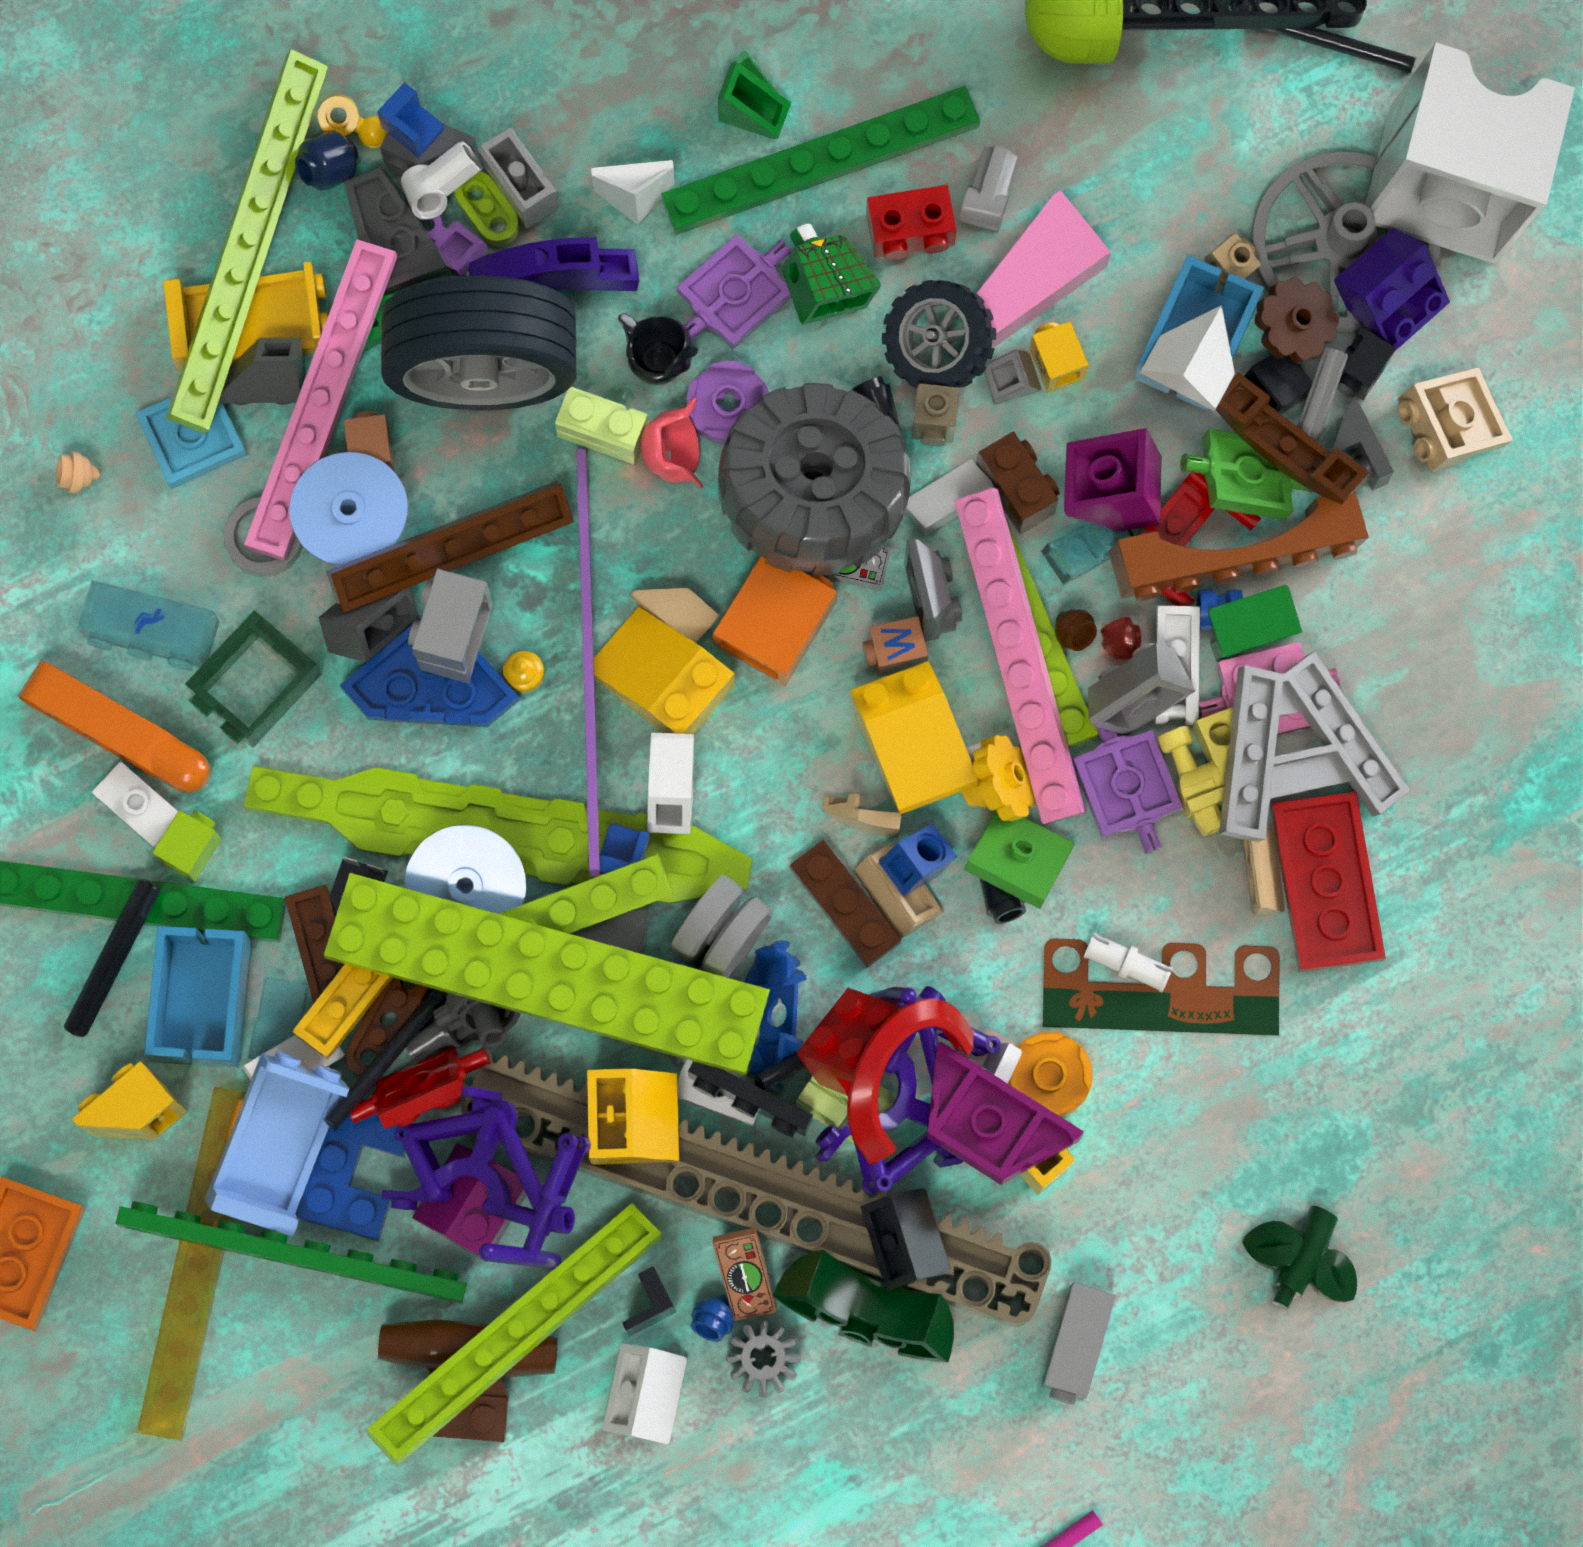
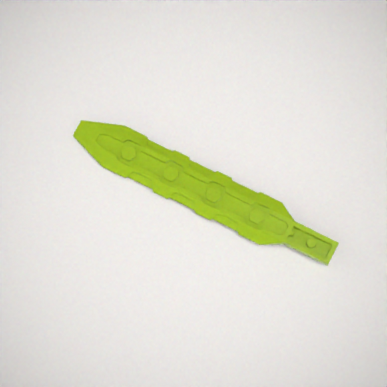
(397, 811)

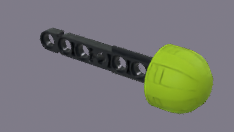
(1093, 28)

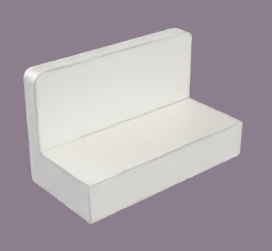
(644, 1393)

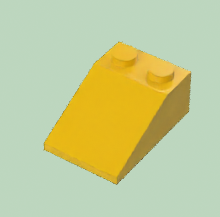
(662, 674)
(913, 737)

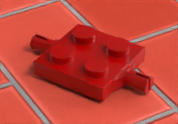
(420, 1088)

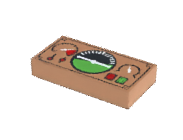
(744, 1274)

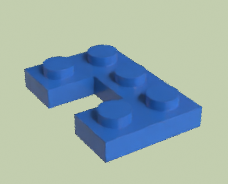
(329, 1194)

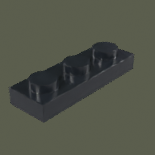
(750, 1099)

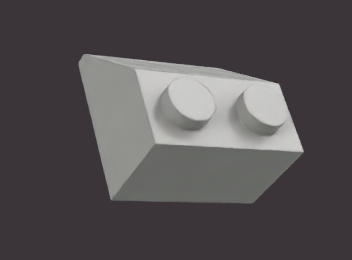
(1138, 690)

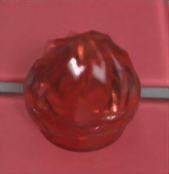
(1121, 638)

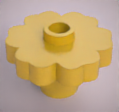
(1002, 780)

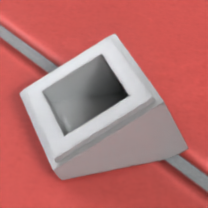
(1011, 376)

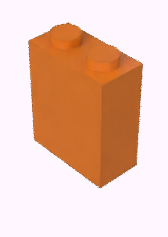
(775, 619)

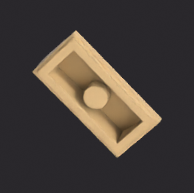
(1264, 875)
(902, 912)

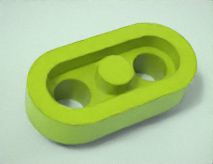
(488, 210)

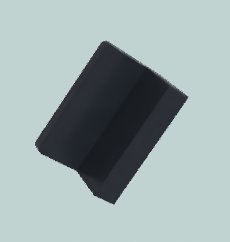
(905, 1238)
(659, 1298)

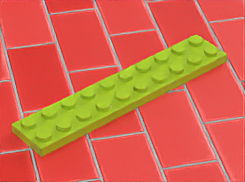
(547, 974)

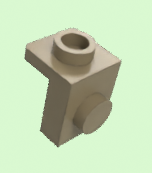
(935, 414)

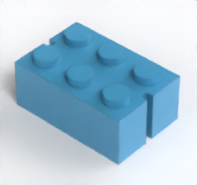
(1194, 296)
(197, 997)

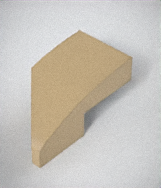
(678, 609)
(869, 821)

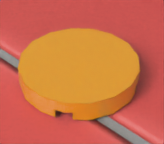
(1053, 1072)

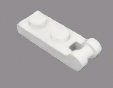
(1180, 630)

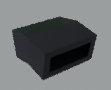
(1281, 380)

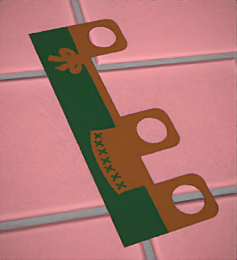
(1181, 1007)

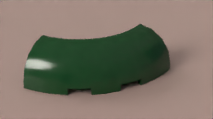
(864, 1310)

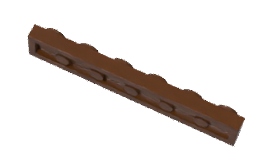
(449, 546)

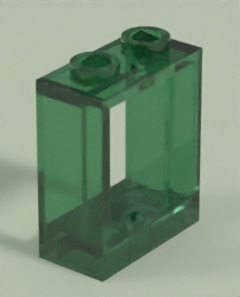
(250, 630)

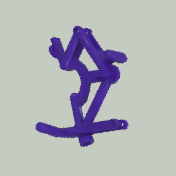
(905, 1104)
(495, 1126)

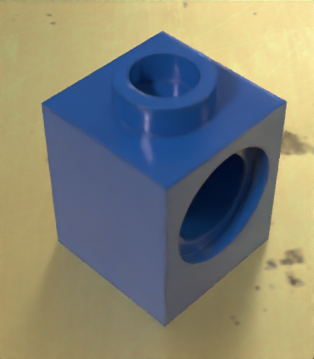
(917, 859)

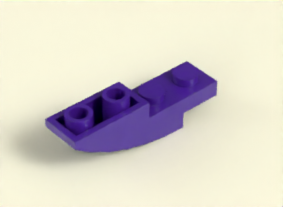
(564, 265)

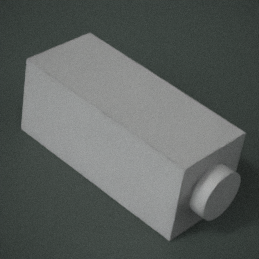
(1078, 1343)

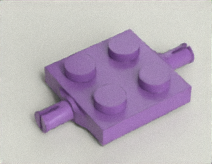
(735, 290)
(1127, 785)

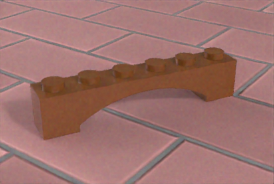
(1148, 564)

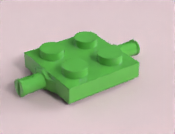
(1241, 477)

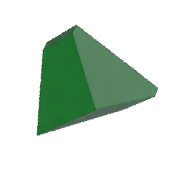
(751, 100)

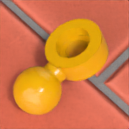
(368, 129)

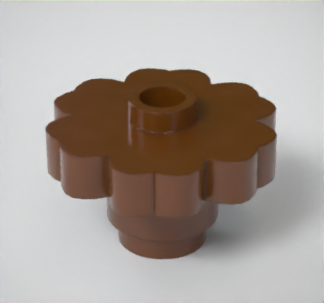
(1296, 320)

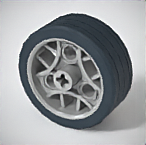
(478, 343)

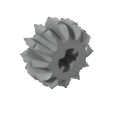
(759, 1344)

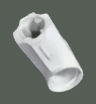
(430, 184)

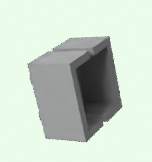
(451, 625)

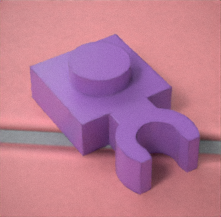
(456, 245)

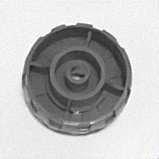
(814, 478)

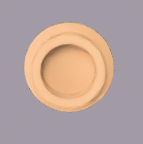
(75, 472)

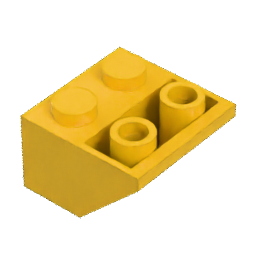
(131, 1107)
(632, 1116)

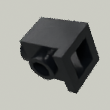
(1365, 363)

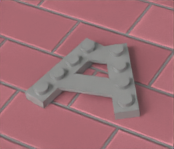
(1258, 775)

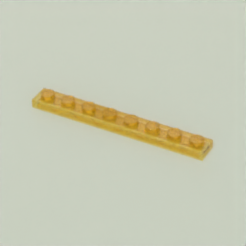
(189, 1293)

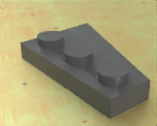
(388, 222)

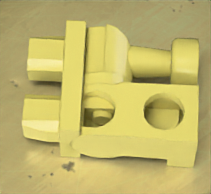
(1203, 785)

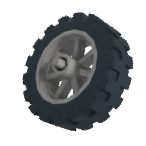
(902, 324)

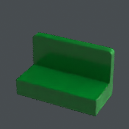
(1253, 621)

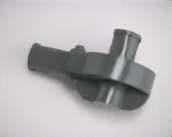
(461, 1022)

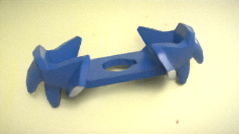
(776, 971)

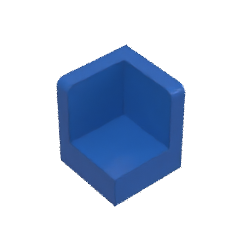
(408, 121)
(622, 848)

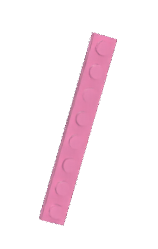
(322, 393)
(1020, 656)

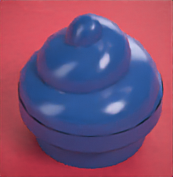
(712, 1318)

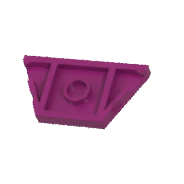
(991, 1121)

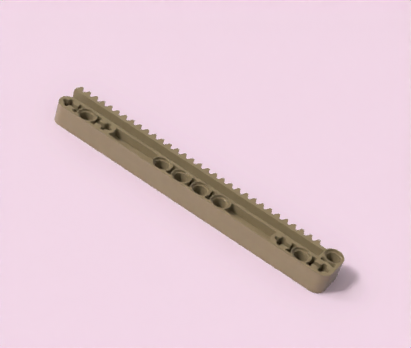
(766, 1183)

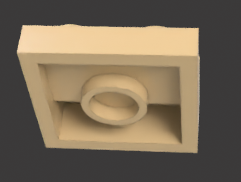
(1452, 419)

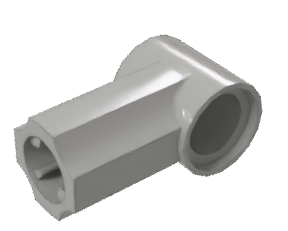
(987, 198)

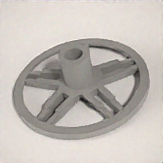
(1341, 233)

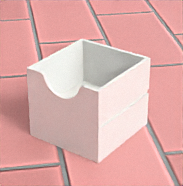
(1465, 160)

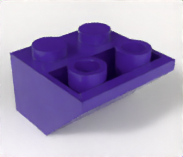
(1393, 288)

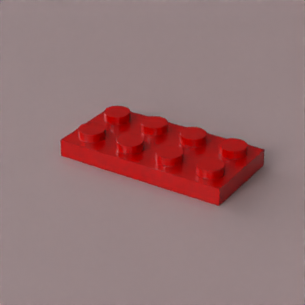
(1327, 882)

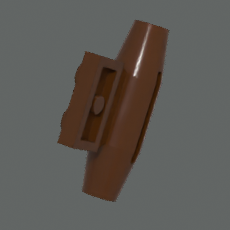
(432, 1342)

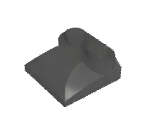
(929, 590)

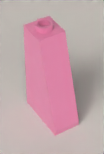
(1043, 267)

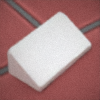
(935, 503)

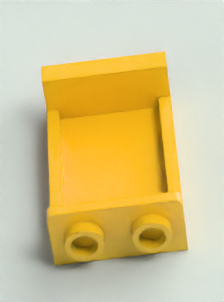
(280, 308)

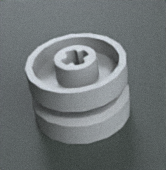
(718, 927)

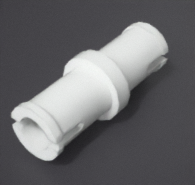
(1128, 962)

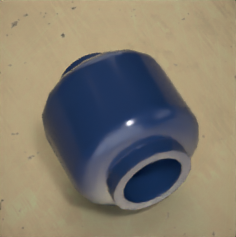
(326, 160)

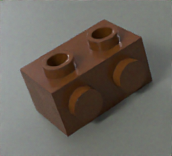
(1023, 490)

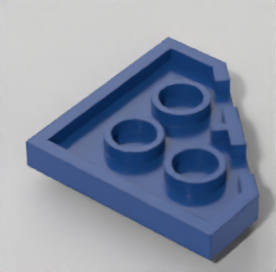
(398, 691)

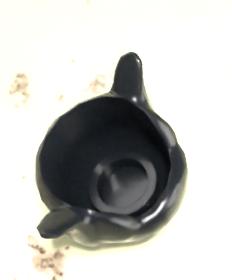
(657, 348)

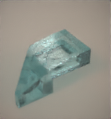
(279, 1013)

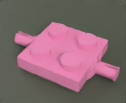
(1275, 660)

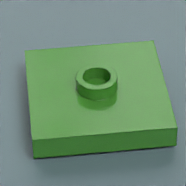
(1020, 858)

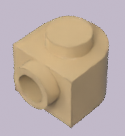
(1234, 256)

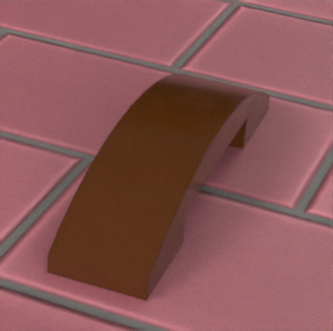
(1286, 445)

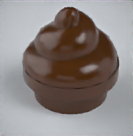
(1075, 629)

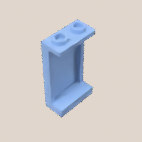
(275, 1142)

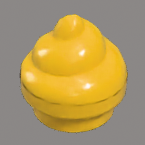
(523, 671)

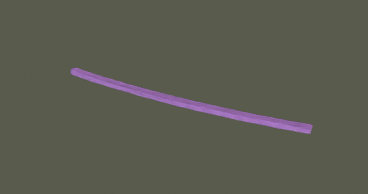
(588, 664)

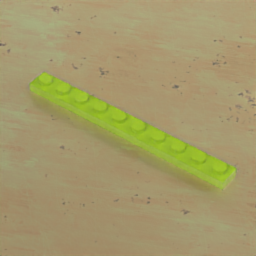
(246, 243)

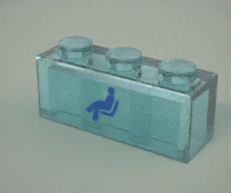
(147, 626)

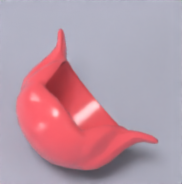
(672, 432)

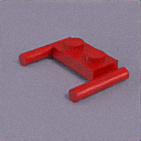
(1184, 516)

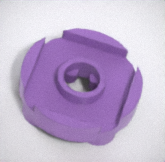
(711, 386)

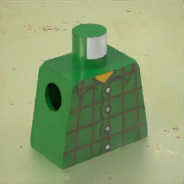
(826, 276)

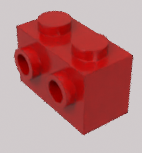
(911, 222)

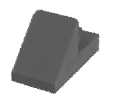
(1358, 439)

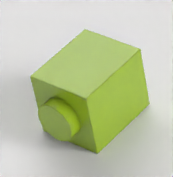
(188, 844)

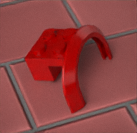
(855, 1045)

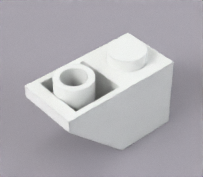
(670, 783)

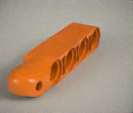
(115, 728)

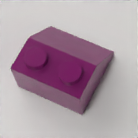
(1114, 480)
(463, 1217)

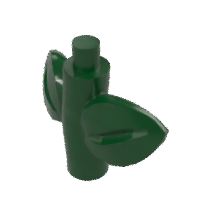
(1303, 1258)

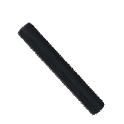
(112, 958)

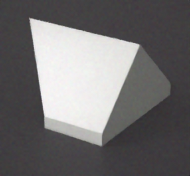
(633, 187)
(1194, 359)

